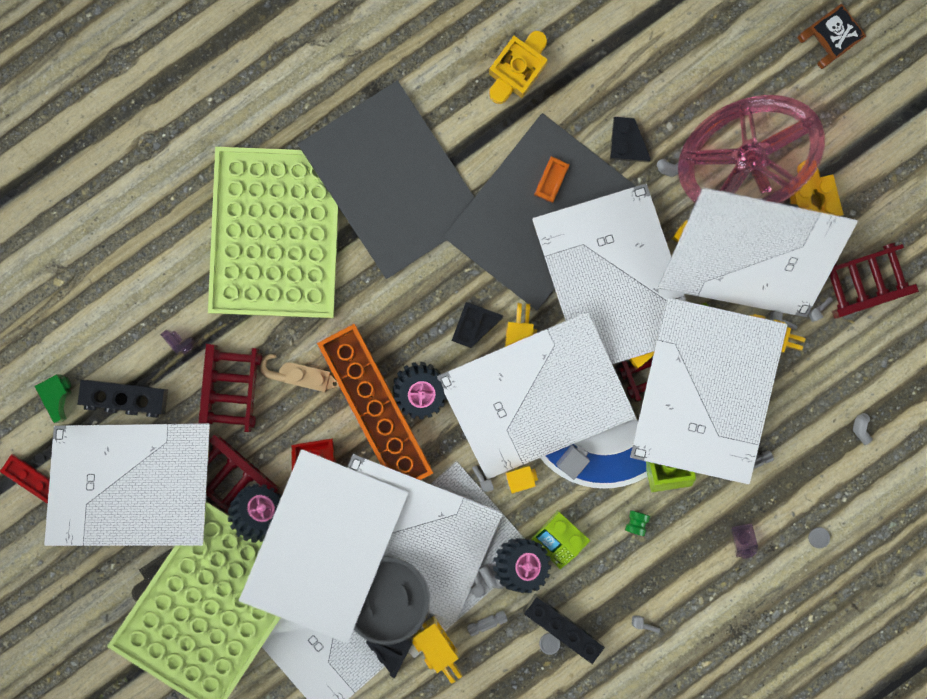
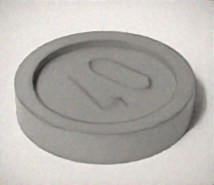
(819, 537)
(549, 644)

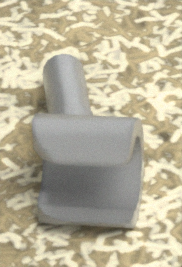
(815, 314)
(778, 316)
(485, 485)
(478, 590)
(638, 623)

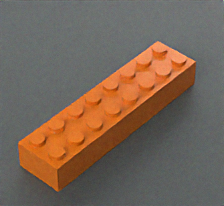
(373, 403)

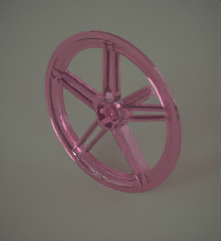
(752, 154)

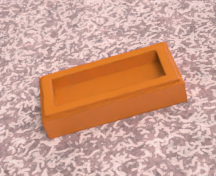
(551, 179)

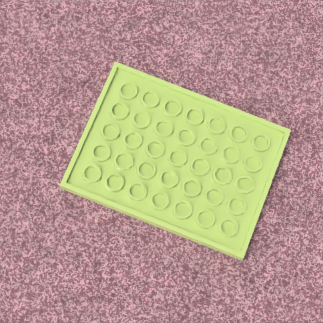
(271, 236)
(190, 616)

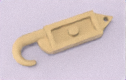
(299, 375)

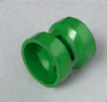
(637, 523)

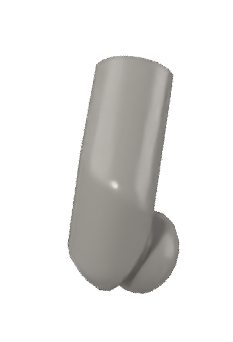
(667, 168)
(860, 428)
(490, 578)

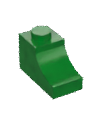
(53, 395)

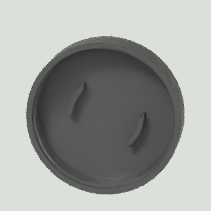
(395, 603)

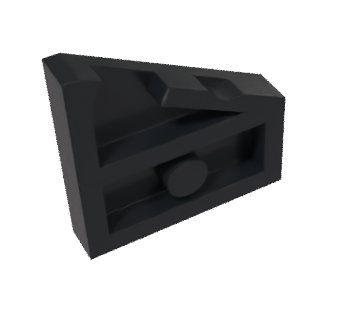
(627, 141)
(474, 324)
(391, 655)

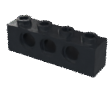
(89, 398)
(563, 629)

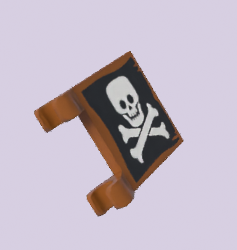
(836, 34)

